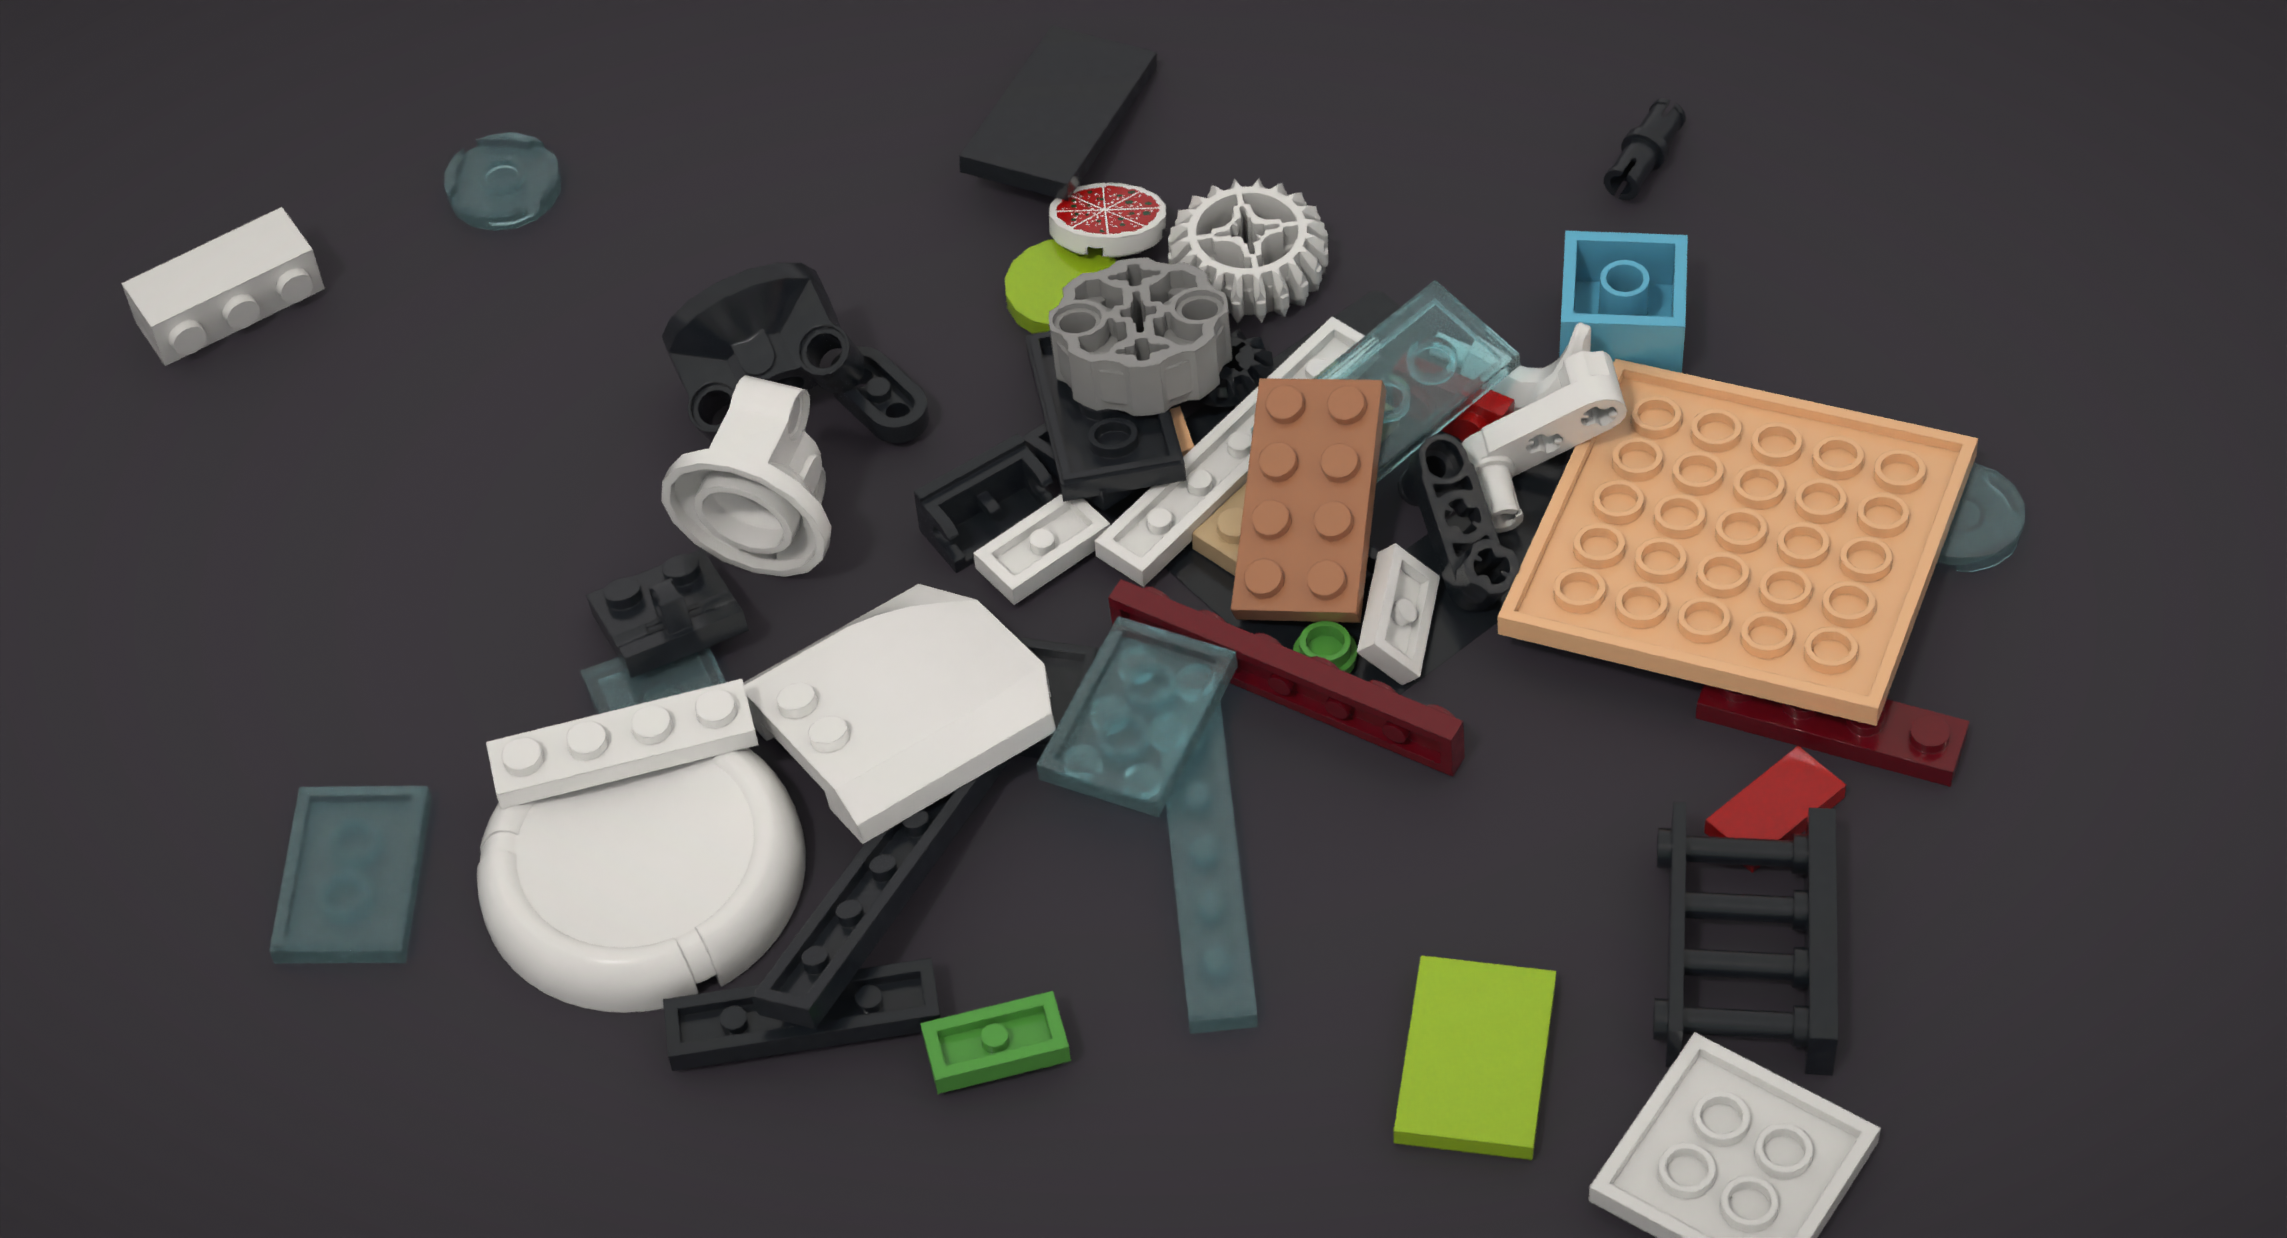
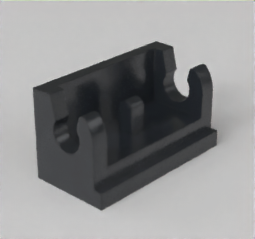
(981, 500)

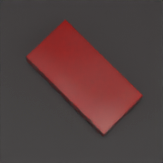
(1778, 801)

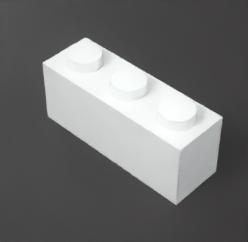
(223, 286)

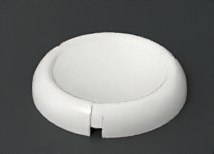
(644, 882)

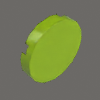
(1038, 277)

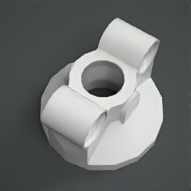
(756, 486)

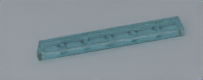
(1210, 890)

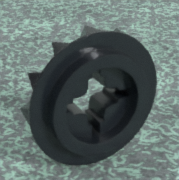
(1251, 364)

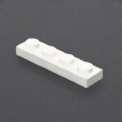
(621, 743)

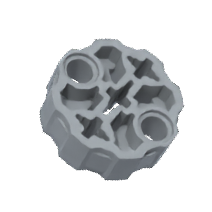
(1140, 336)

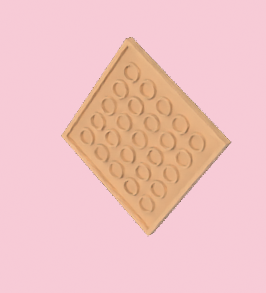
(1743, 542)

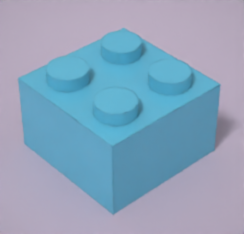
(1628, 294)

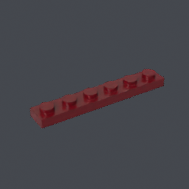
(1307, 683)

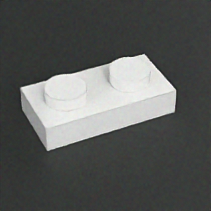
(1040, 547)
(1398, 614)

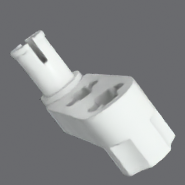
(1580, 410)

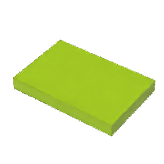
(1475, 1057)

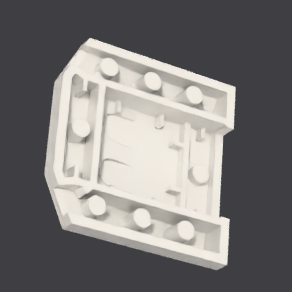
(904, 705)

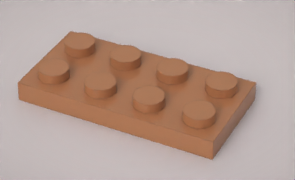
(1309, 500)

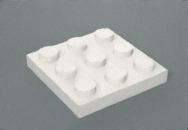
(1732, 1153)

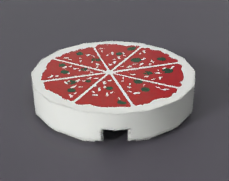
(1108, 217)

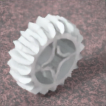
(1253, 246)

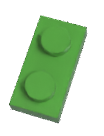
(995, 1042)

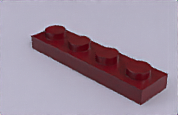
(1904, 740)

